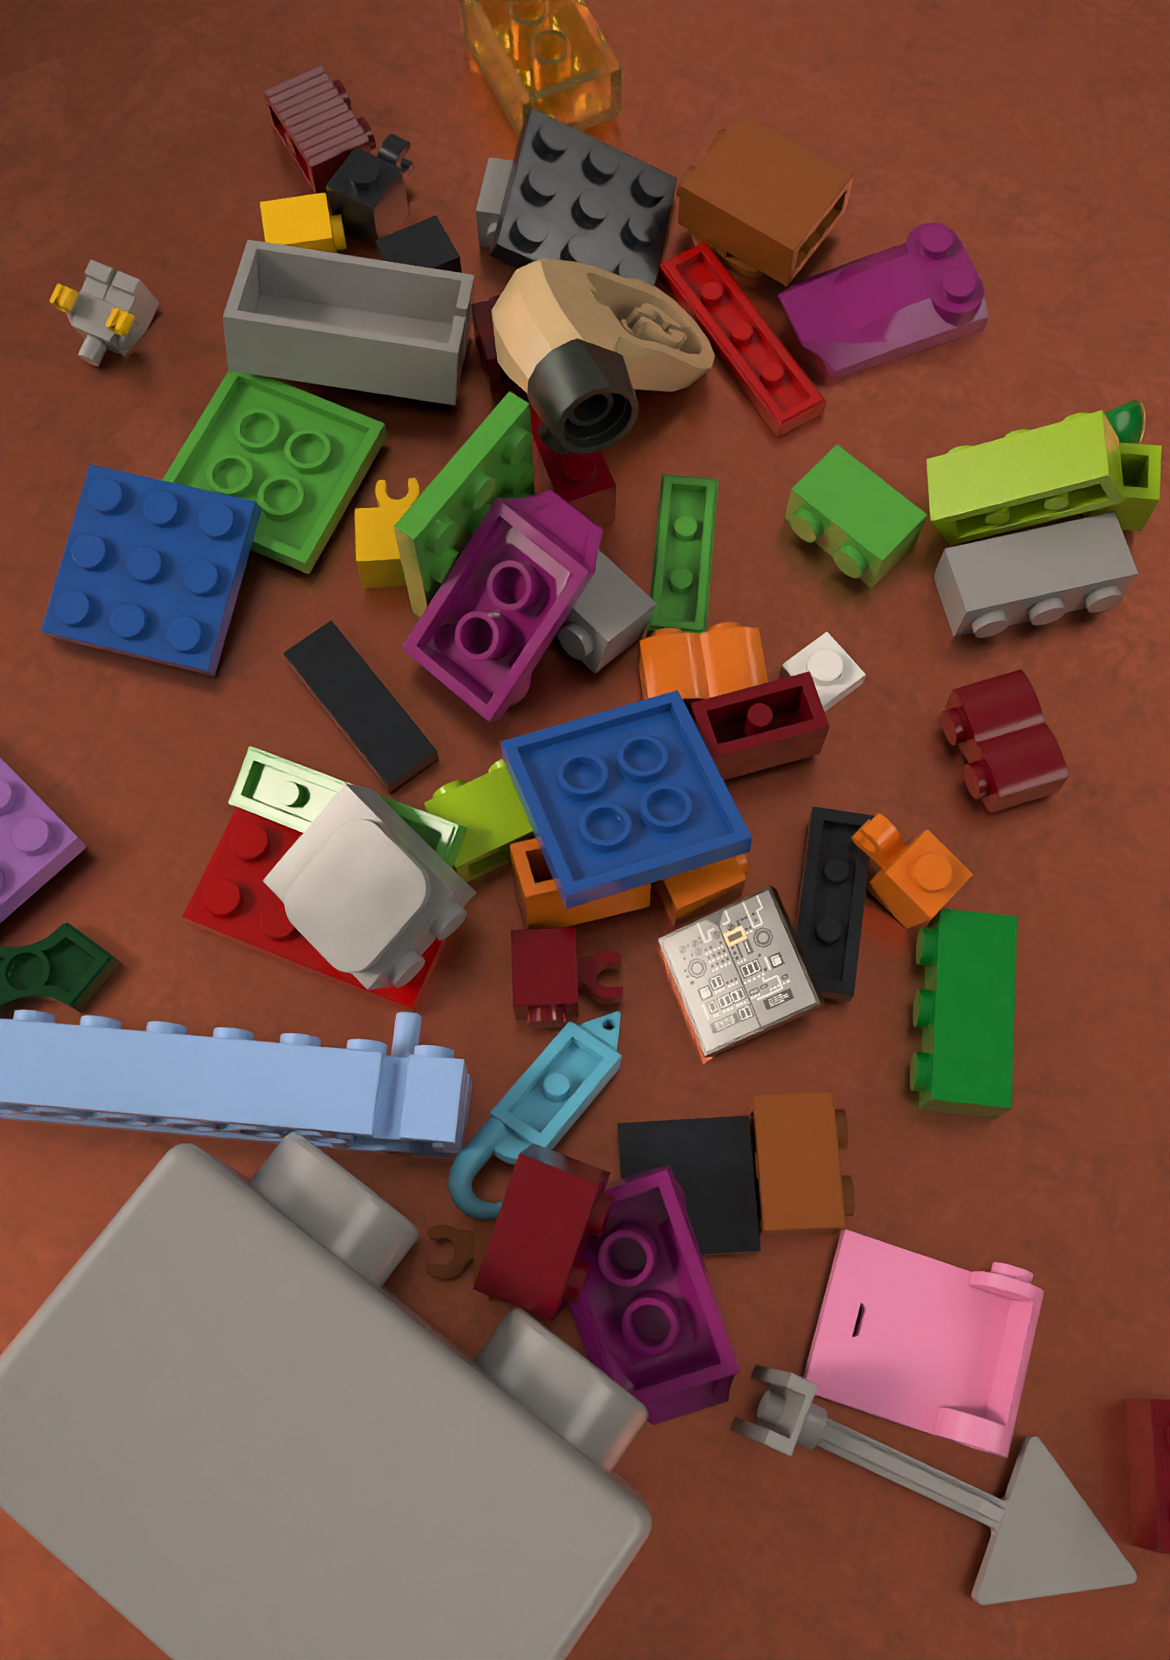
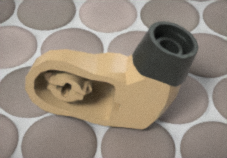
(586, 343)

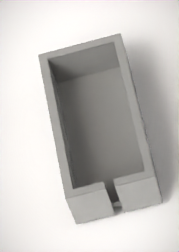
(348, 322)

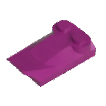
(889, 302)
(506, 600)
(651, 1303)

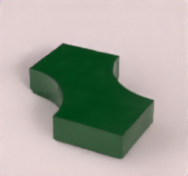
(57, 969)

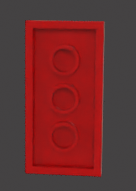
(243, 909)

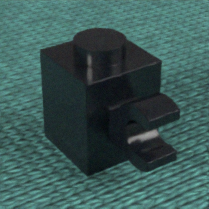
(372, 191)

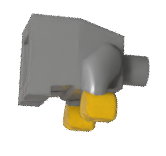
(107, 312)

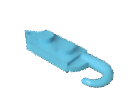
(539, 1105)

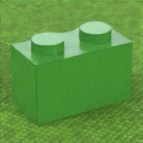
(854, 516)

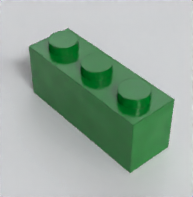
(966, 1013)

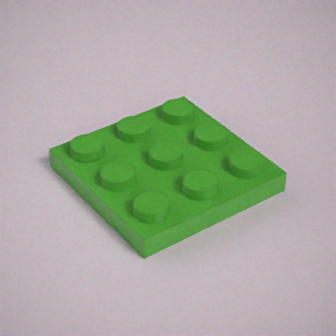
(285, 453)
(448, 512)

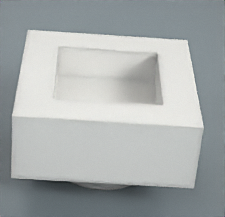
(830, 667)

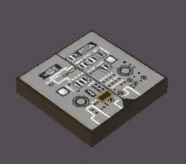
(741, 972)

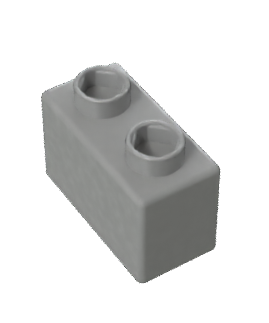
(290, 1454)

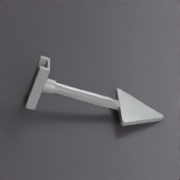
(1040, 1530)

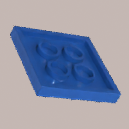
(151, 569)
(624, 798)

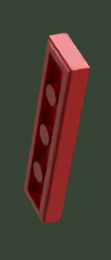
(742, 339)

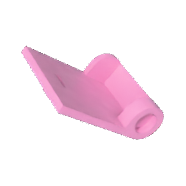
(931, 1342)

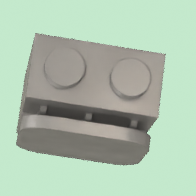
(368, 890)

